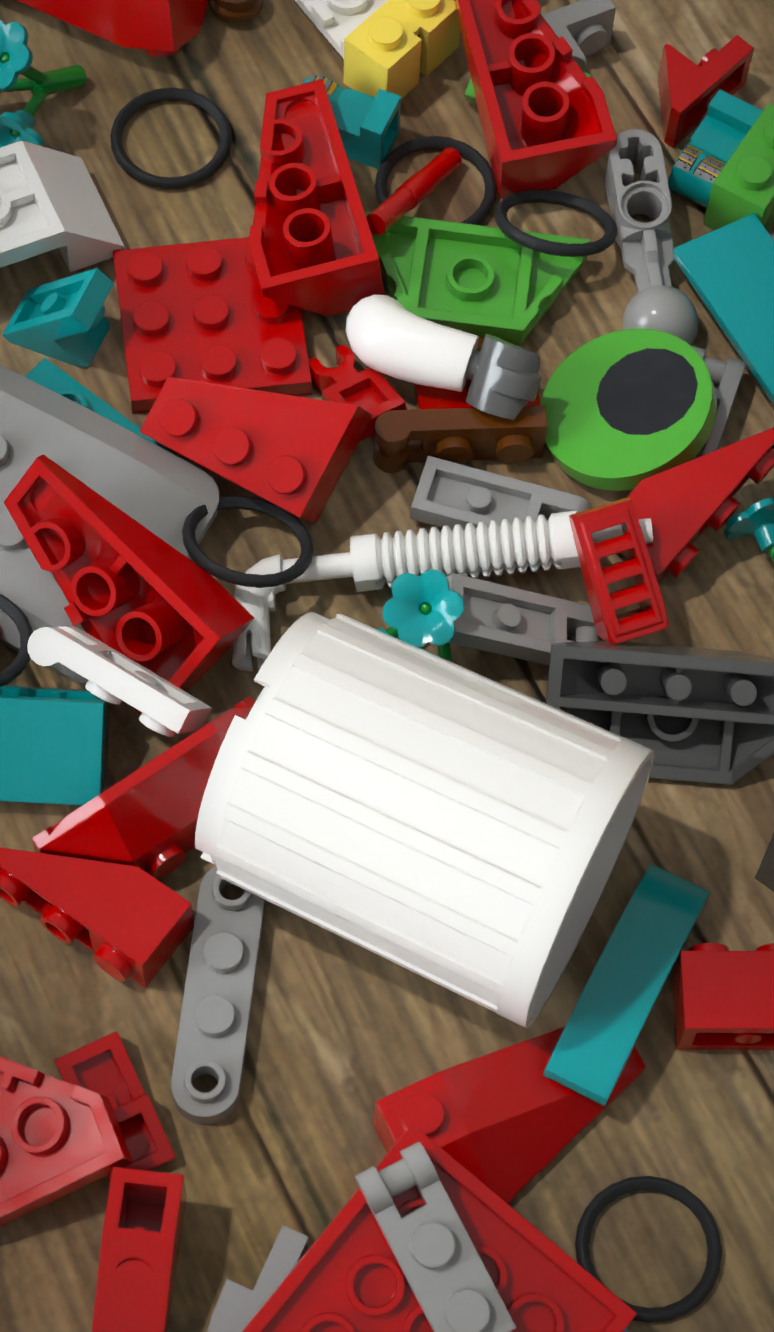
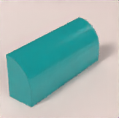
(736, 283)
(52, 745)

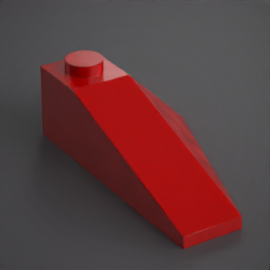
(137, 24)
(531, 96)

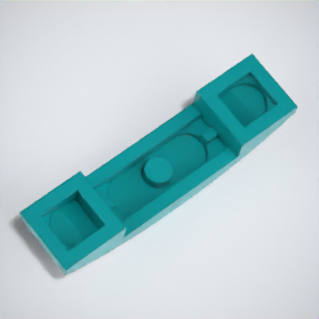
(625, 984)

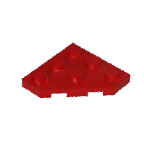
(51, 1139)

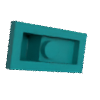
(63, 318)

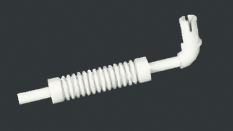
(382, 560)

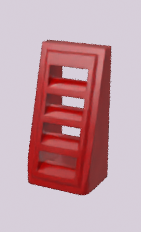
(646, 591)

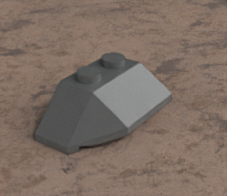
(693, 706)

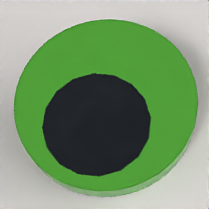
(628, 408)

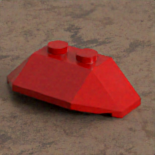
(151, 812)

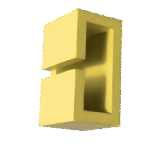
(387, 47)

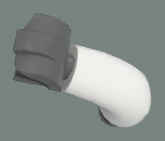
(443, 357)

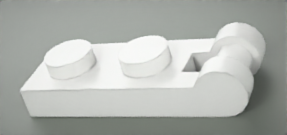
(119, 679)

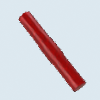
(413, 191)

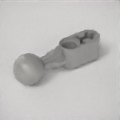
(647, 246)

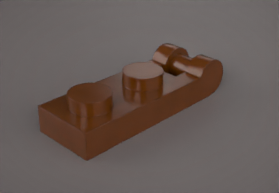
(457, 436)

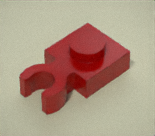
(351, 387)

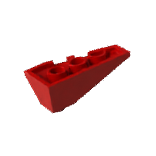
(308, 216)
(124, 578)
(498, 1112)

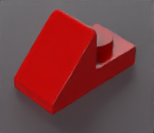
(690, 87)

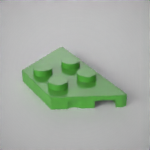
(472, 275)

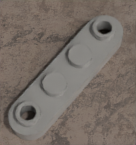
(217, 1001)

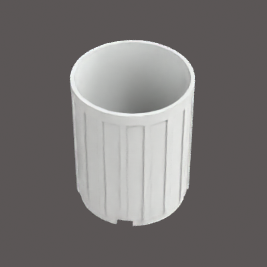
(421, 811)

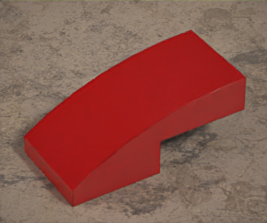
(107, 1069)

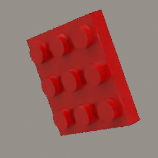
(204, 319)

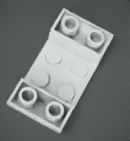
(51, 205)

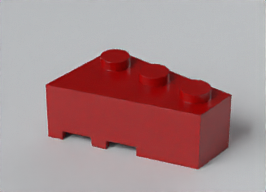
(260, 440)

